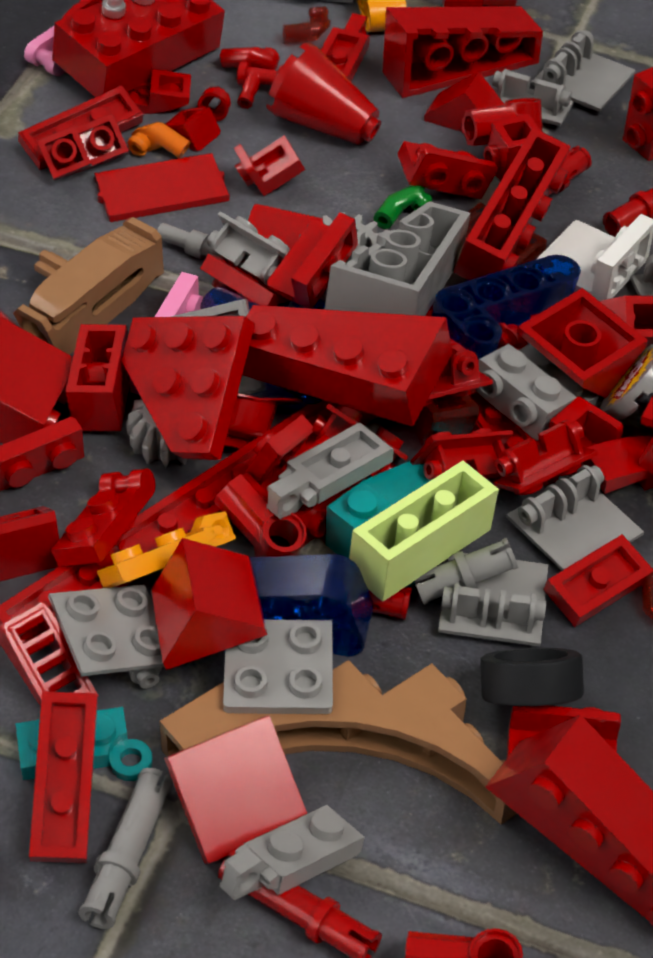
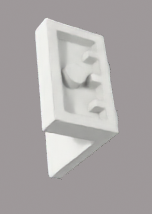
(604, 259)

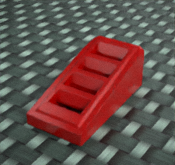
(51, 635)

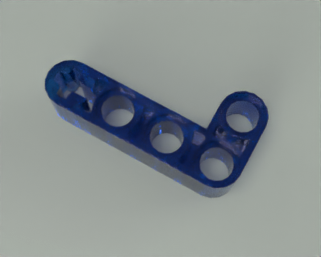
(505, 297)
(317, 590)

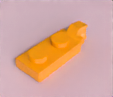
(133, 563)

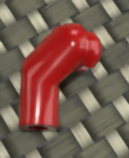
(258, 57)

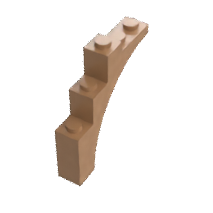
(409, 724)

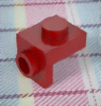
(270, 166)

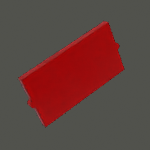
(161, 187)

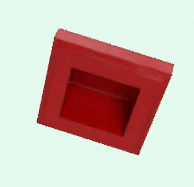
(196, 125)

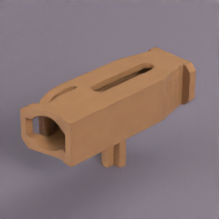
(92, 284)

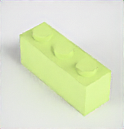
(423, 529)

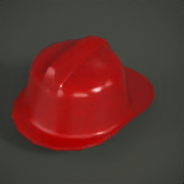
(253, 418)

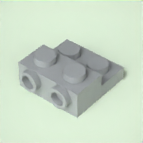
(528, 387)

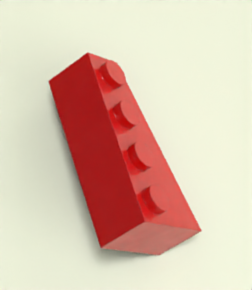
(447, 44)
(351, 357)
(586, 804)

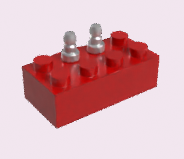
(123, 40)

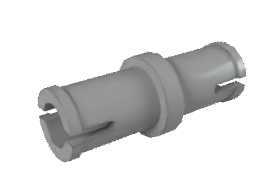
(467, 570)

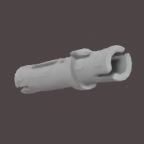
(118, 866)

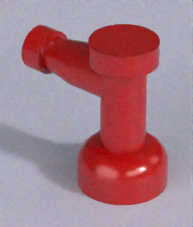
(251, 79)

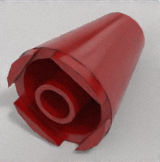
(322, 98)

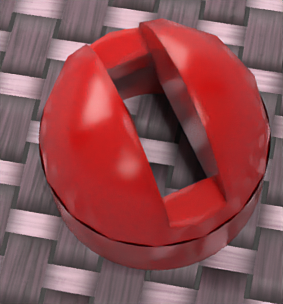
(223, 105)

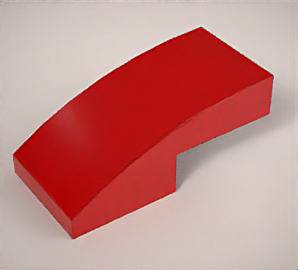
(164, 92)
(620, 463)

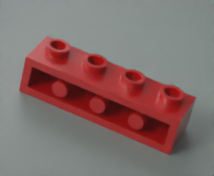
(514, 206)

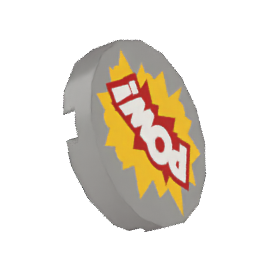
(631, 387)

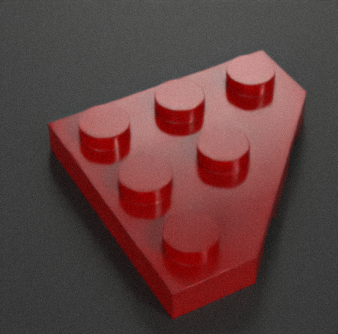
(189, 377)

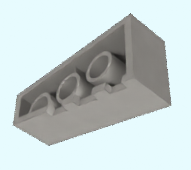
(403, 265)

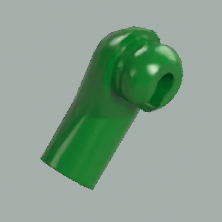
(397, 202)

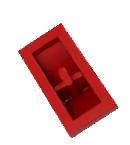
(450, 104)

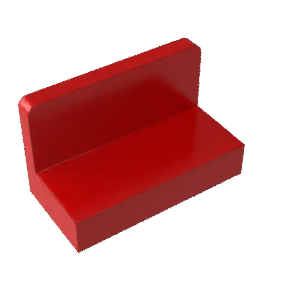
(306, 267)

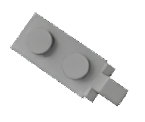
(328, 469)
(291, 854)

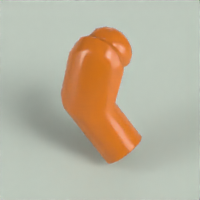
(157, 136)

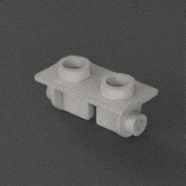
(554, 97)
(241, 238)

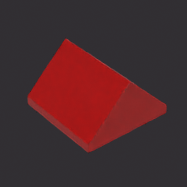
(585, 341)
(27, 542)
(205, 603)

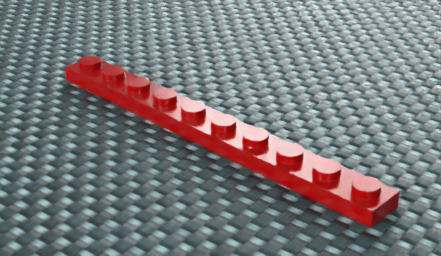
(165, 516)

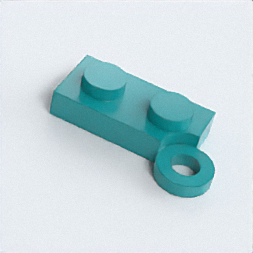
(110, 746)

